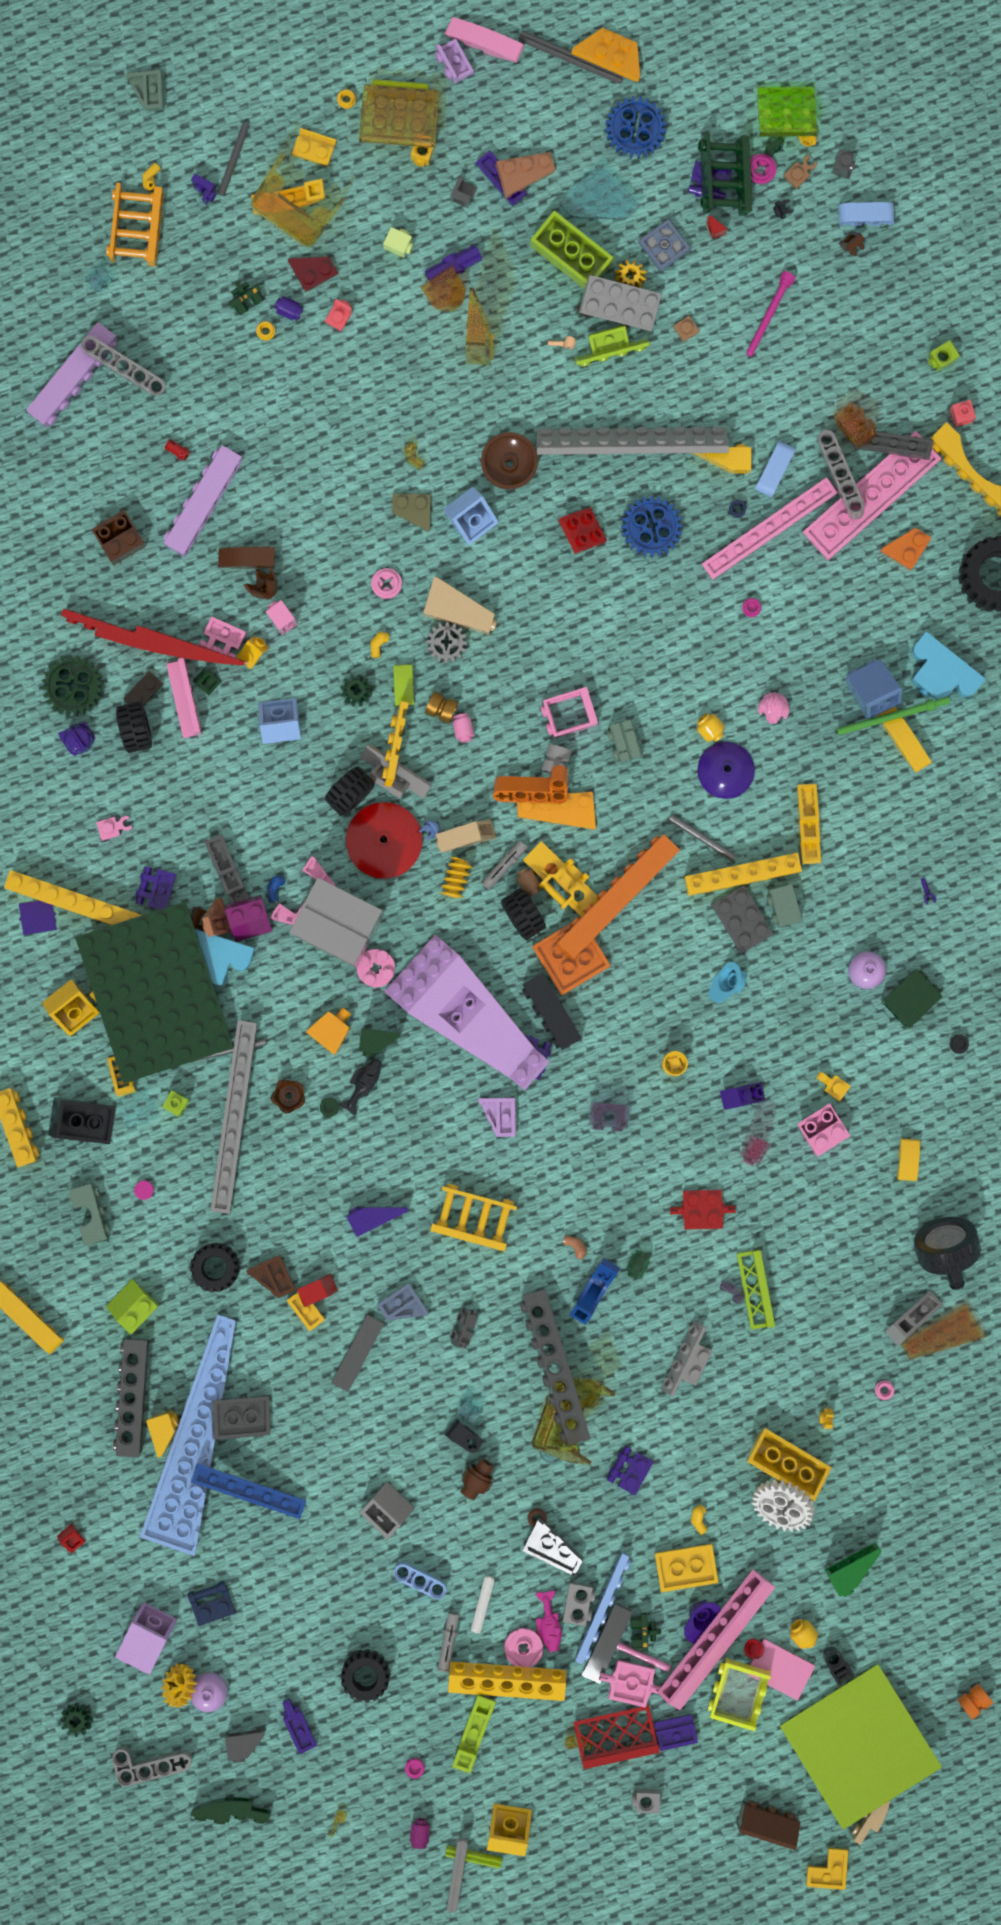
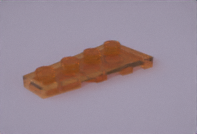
(947, 1332)

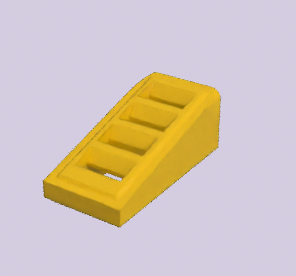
(119, 1091)

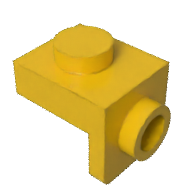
(253, 651)

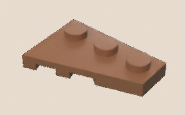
(520, 172)

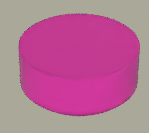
(144, 1190)
(414, 1768)

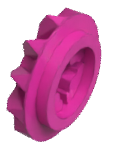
(770, 171)

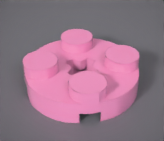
(385, 974)
(512, 1647)

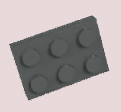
(742, 919)
(240, 1417)

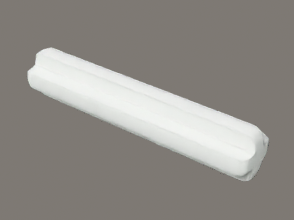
(482, 1604)

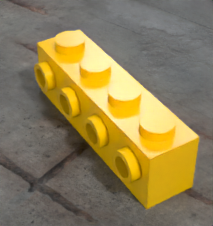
(16, 1130)

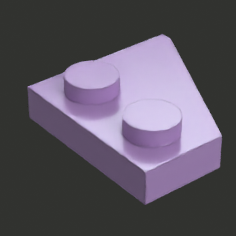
(501, 1115)

